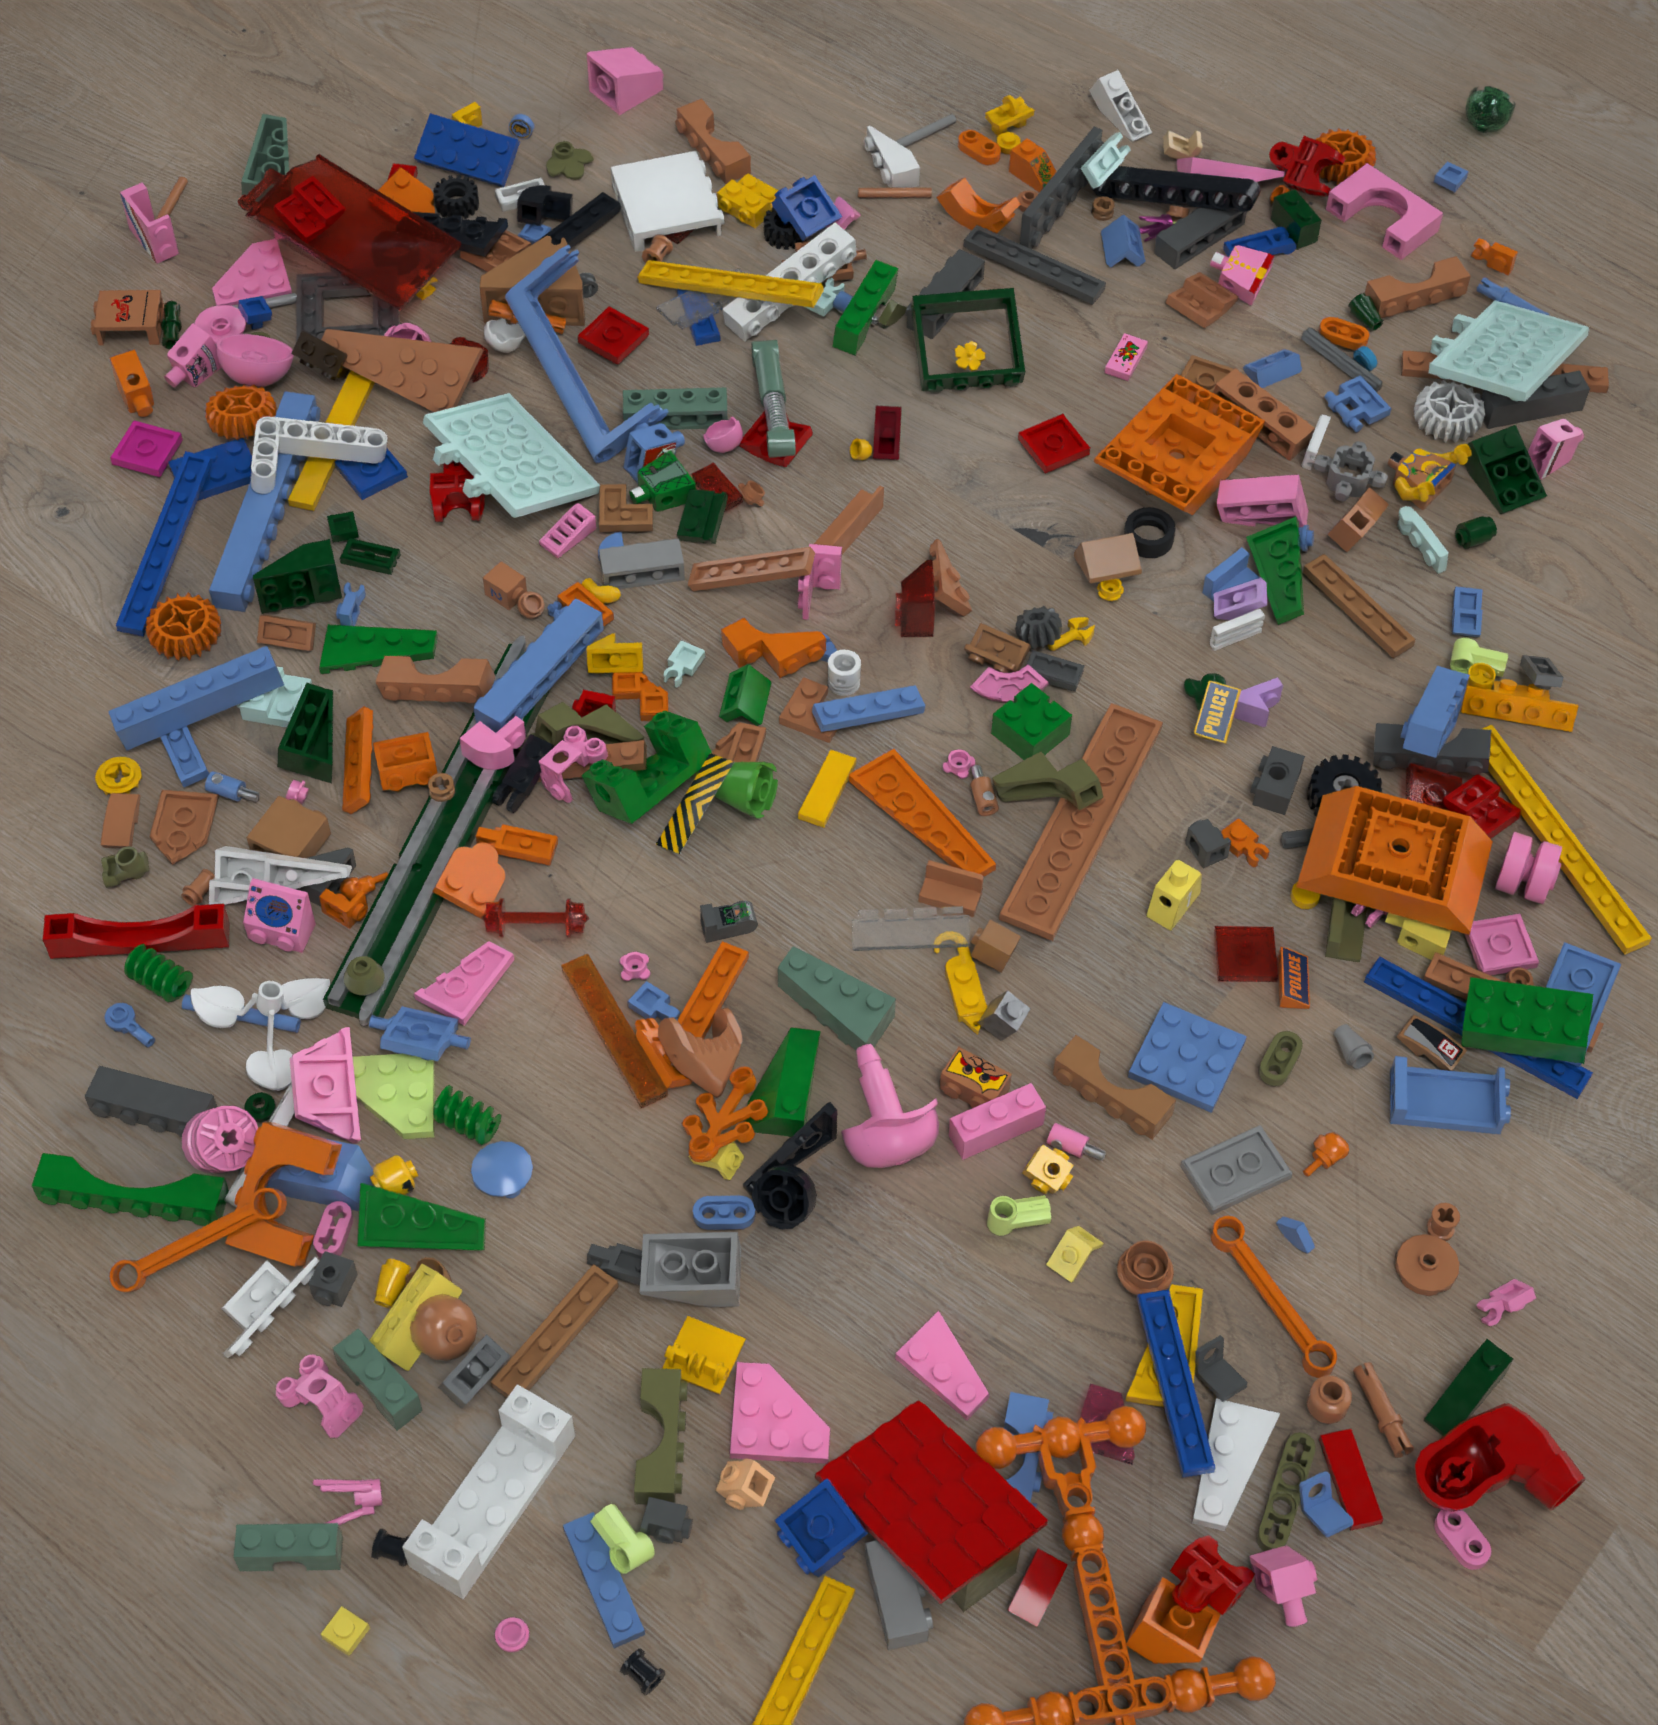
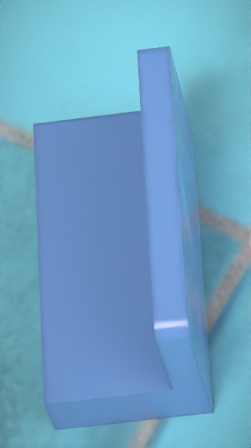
(1121, 241)
(1229, 574)

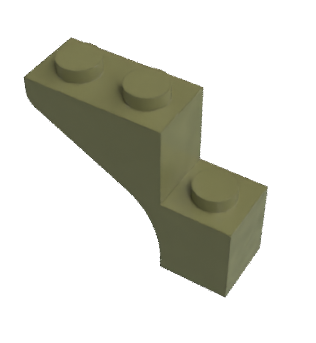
(600, 724)
(1039, 779)

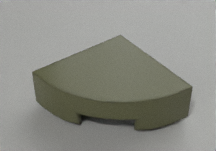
(892, 313)

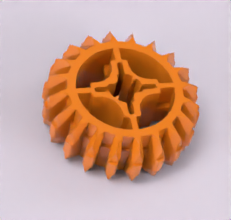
(1355, 149)
(238, 410)
(183, 626)

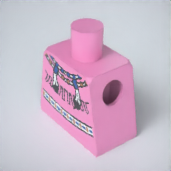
(192, 358)

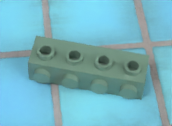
(686, 407)

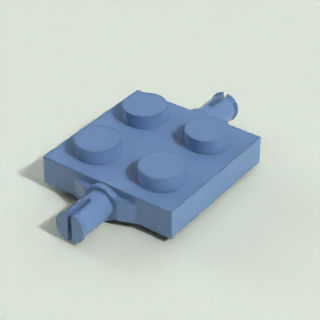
(419, 1033)

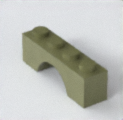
(661, 1398)

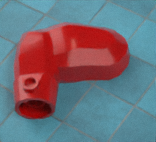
(1489, 1453)

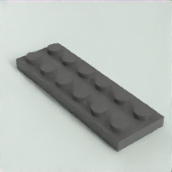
(1058, 191)

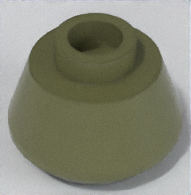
(363, 976)

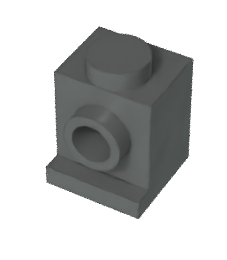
(1207, 843)
(666, 1521)

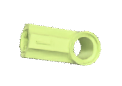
(1467, 652)
(1019, 1213)
(626, 1546)

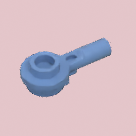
(122, 1019)

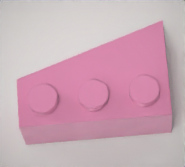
(1262, 500)

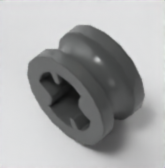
(592, 287)

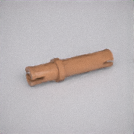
(1389, 1421)

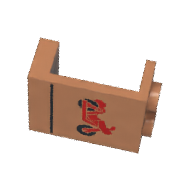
(128, 312)

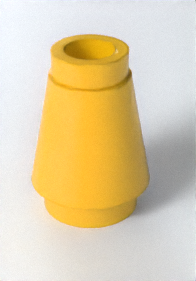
(391, 1282)

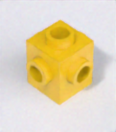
(1038, 1170)

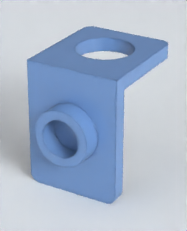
(1322, 1508)

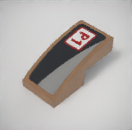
(1428, 1039)

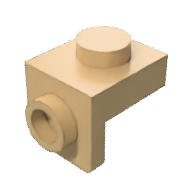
(1181, 147)

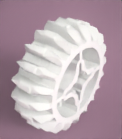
(1449, 411)

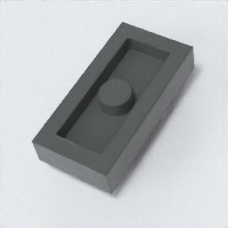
(1541, 672)

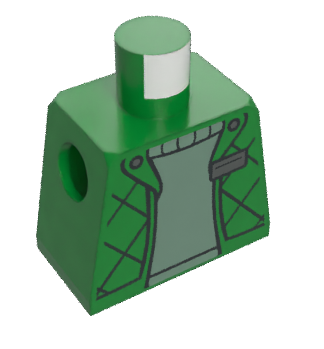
(663, 483)

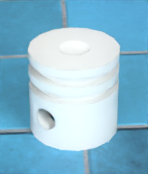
(844, 672)

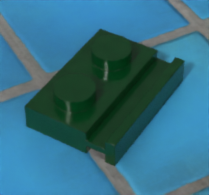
(702, 516)

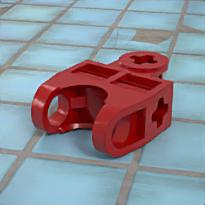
(1305, 164)
(448, 493)
(1208, 1578)

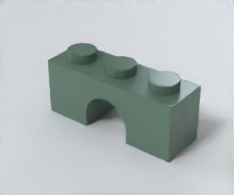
(368, 1367)
(310, 1544)

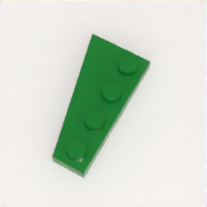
(1279, 564)
(364, 645)
(409, 1222)

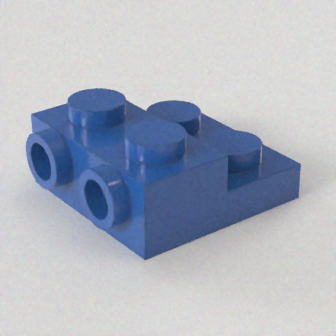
(806, 207)
(820, 1528)

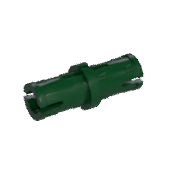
(171, 324)

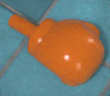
(351, 886)
(1328, 1152)

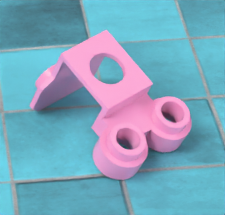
(578, 750)
(334, 1402)

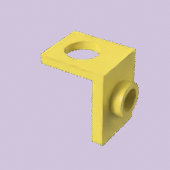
(1073, 1252)

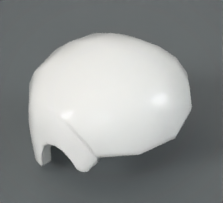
(503, 336)

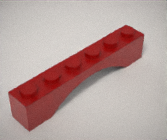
(83, 936)

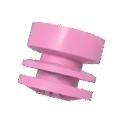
(204, 1143)

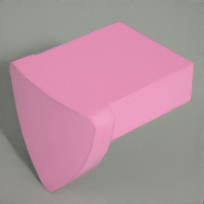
(847, 211)

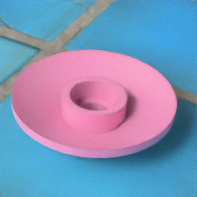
(221, 321)

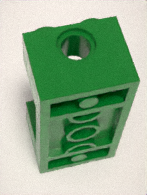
(630, 793)

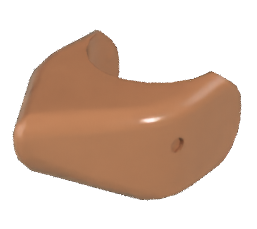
(703, 1060)

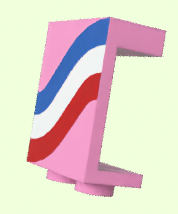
(154, 235)

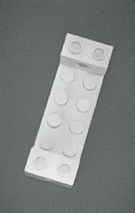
(492, 1494)

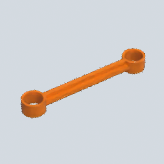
(197, 1240)
(1273, 1296)

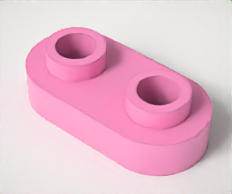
(1460, 1537)

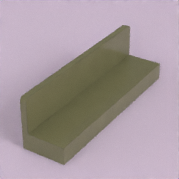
(1345, 932)

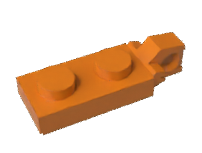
(520, 843)

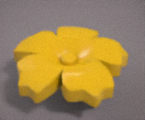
(969, 356)

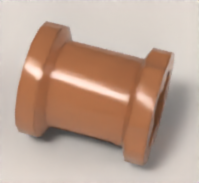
(657, 249)
(1443, 1221)

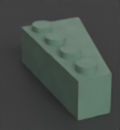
(267, 152)
(837, 999)

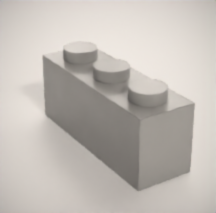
(642, 564)
(897, 1599)

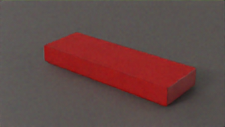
(1351, 1478)

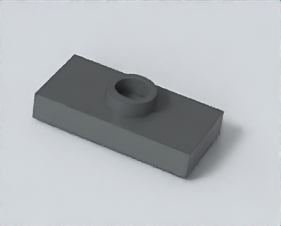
(1056, 670)

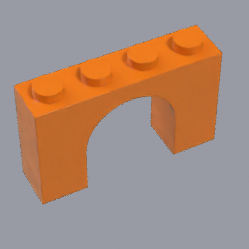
(274, 1149)

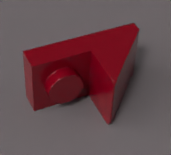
(887, 432)

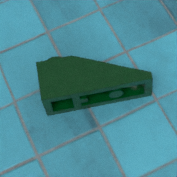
(1469, 1387)

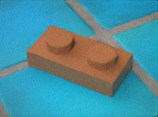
(286, 632)

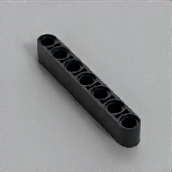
(1180, 189)

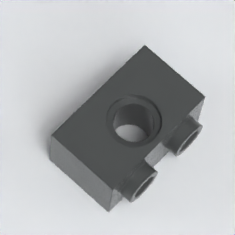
(1286, 769)
(474, 1371)

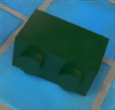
(1297, 217)

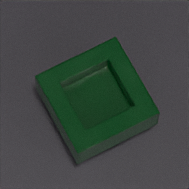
(342, 526)

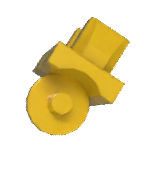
(1012, 113)

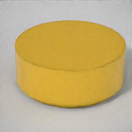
(1303, 898)

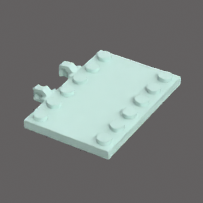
(1505, 349)
(508, 456)

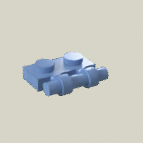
(1362, 398)

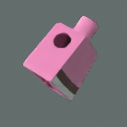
(1554, 446)

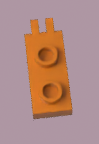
(648, 1038)

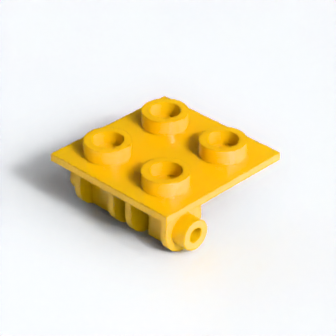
(704, 1354)

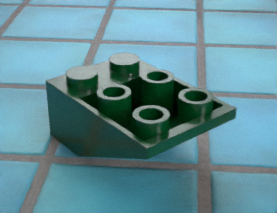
(1504, 470)
(299, 578)

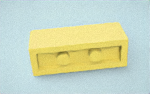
(394, 1333)

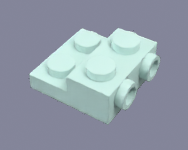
(276, 705)

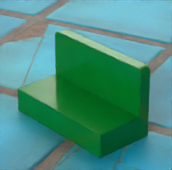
(745, 695)

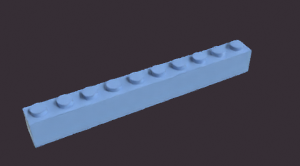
(258, 519)

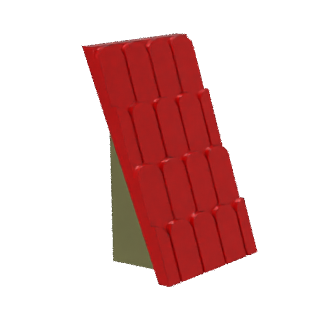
(935, 1505)

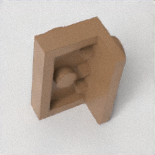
(997, 649)

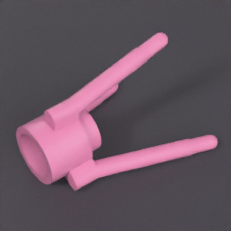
(365, 1493)

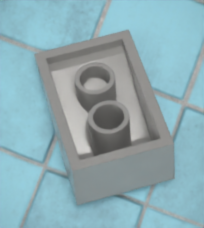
(692, 1268)

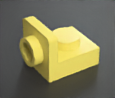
(725, 1161)

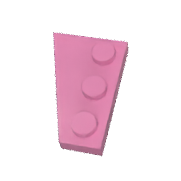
(467, 985)

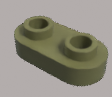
(1279, 1060)

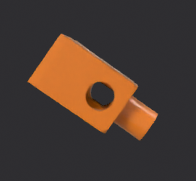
(134, 391)

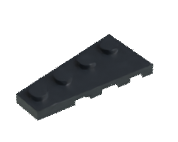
(475, 235)

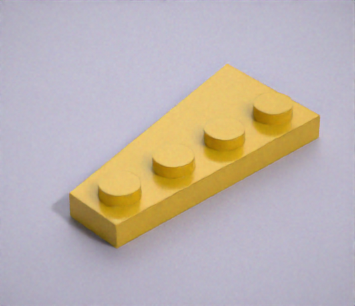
(1187, 1308)

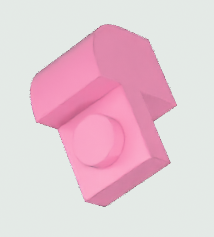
(493, 749)

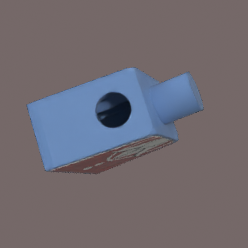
(649, 444)

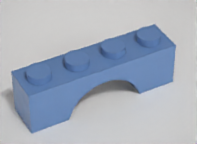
(1021, 1416)

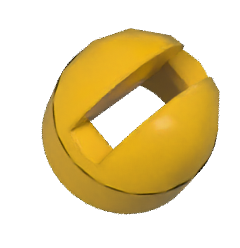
(860, 449)

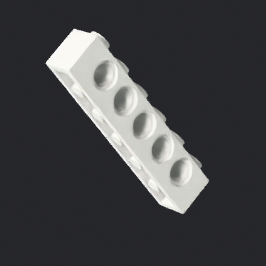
(811, 263)

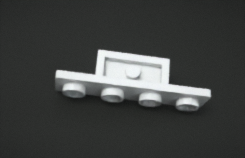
(259, 1297)

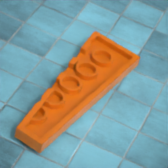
(913, 805)

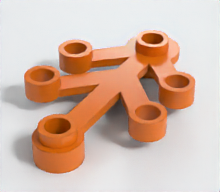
(706, 1145)

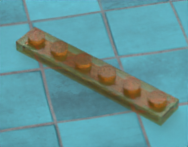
(614, 1031)

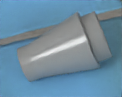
(1354, 1048)

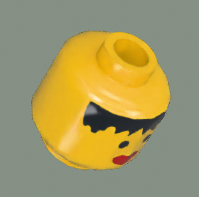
(394, 1175)

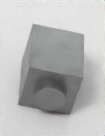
(1004, 1015)

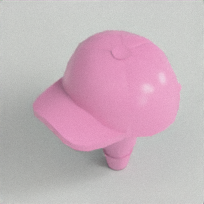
(890, 1134)

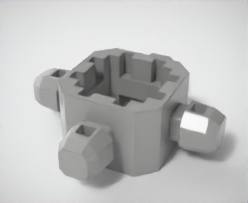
(1356, 458)

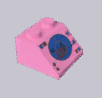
(278, 916)

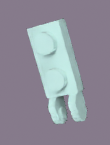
(1105, 160)
(1422, 537)

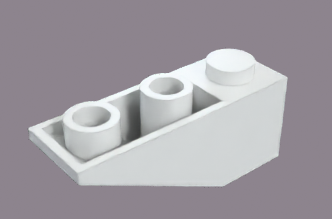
(1119, 106)
(895, 162)

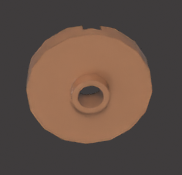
(1425, 1278)

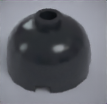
(784, 1196)

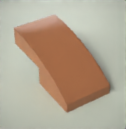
(119, 820)

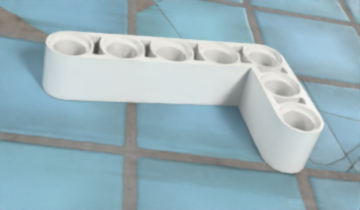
(310, 439)

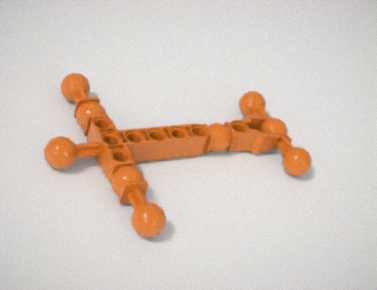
(1083, 1536)

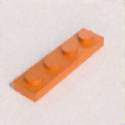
(357, 760)
(713, 989)

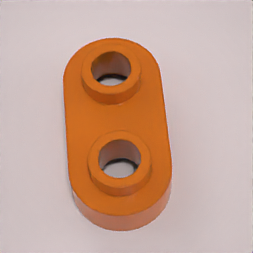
(979, 147)
(1344, 333)

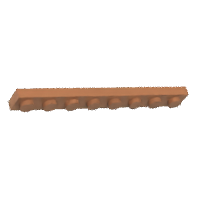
(1417, 365)

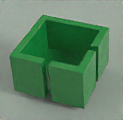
(1031, 723)

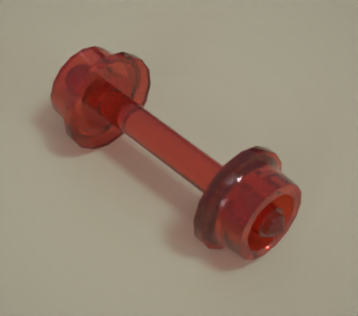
(497, 917)

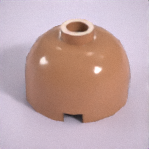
(443, 1327)

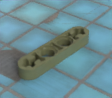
(1286, 1492)

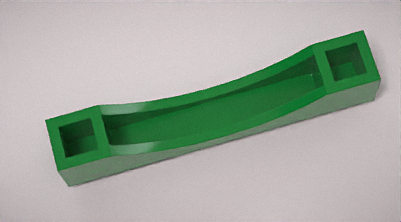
(192, 1199)

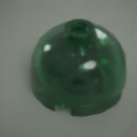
(1489, 109)

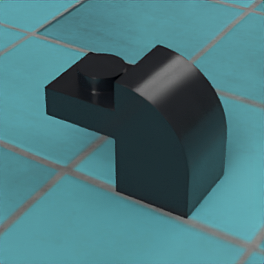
(540, 202)

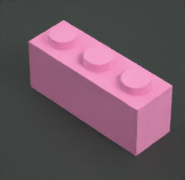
(997, 1121)

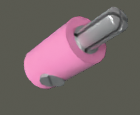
(1073, 1142)

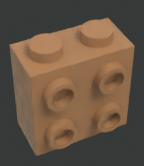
(289, 830)

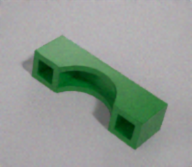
(855, 321)

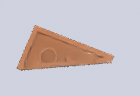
(947, 581)

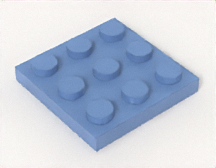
(1187, 1057)

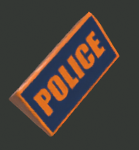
(1293, 979)

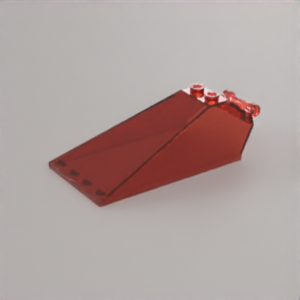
(369, 245)

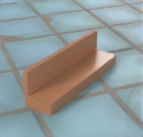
(853, 519)

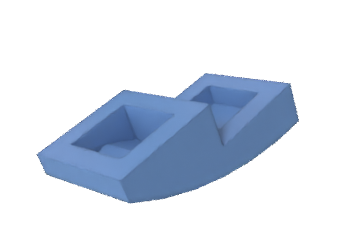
(1467, 611)

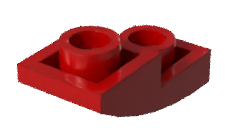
(1037, 1587)

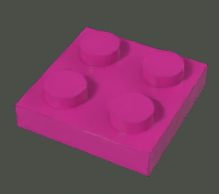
(146, 448)

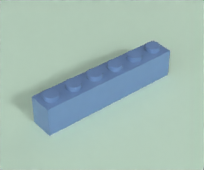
(540, 665)
(196, 698)

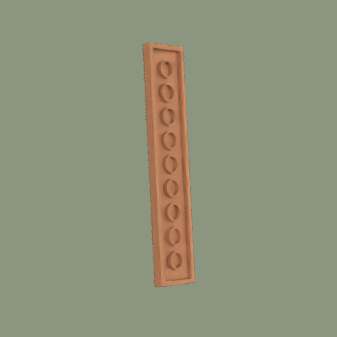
(1074, 835)

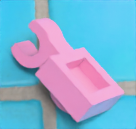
(1508, 1297)

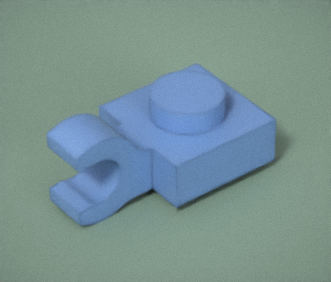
(349, 610)
(652, 1002)

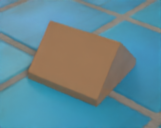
(1108, 558)

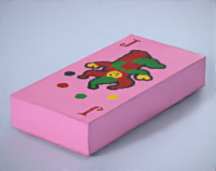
(1126, 357)

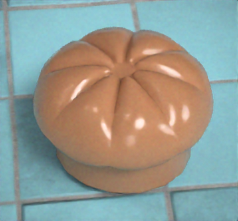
(1145, 1268)

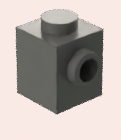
(332, 1279)

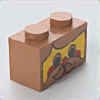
(973, 1079)

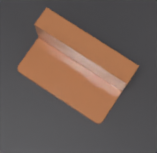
(951, 887)

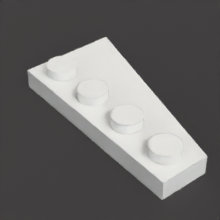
(1236, 1442)

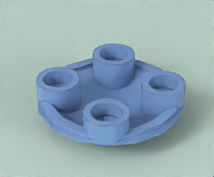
(502, 1169)

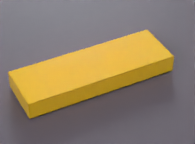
(827, 788)

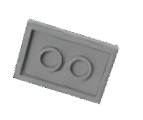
(1236, 1170)

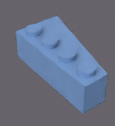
(1436, 712)

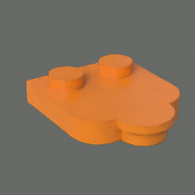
(409, 192)
(471, 878)

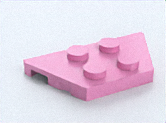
(326, 1086)

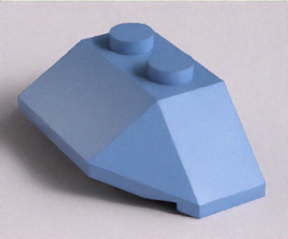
(342, 1186)

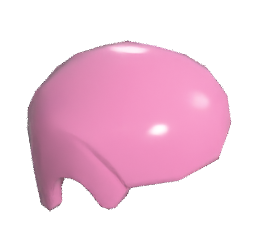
(724, 435)

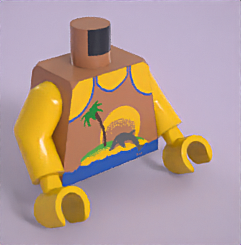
(1425, 474)

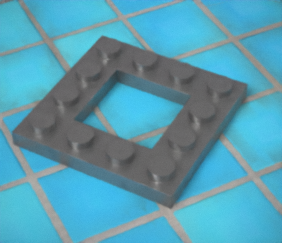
(316, 286)

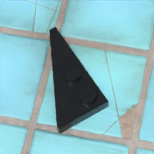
(808, 1140)

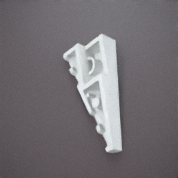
(238, 866)

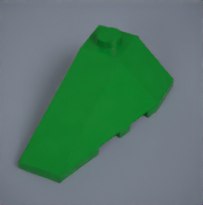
(788, 1084)

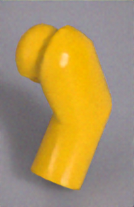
(605, 594)

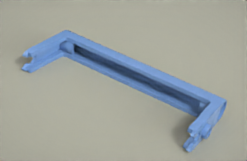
(559, 367)

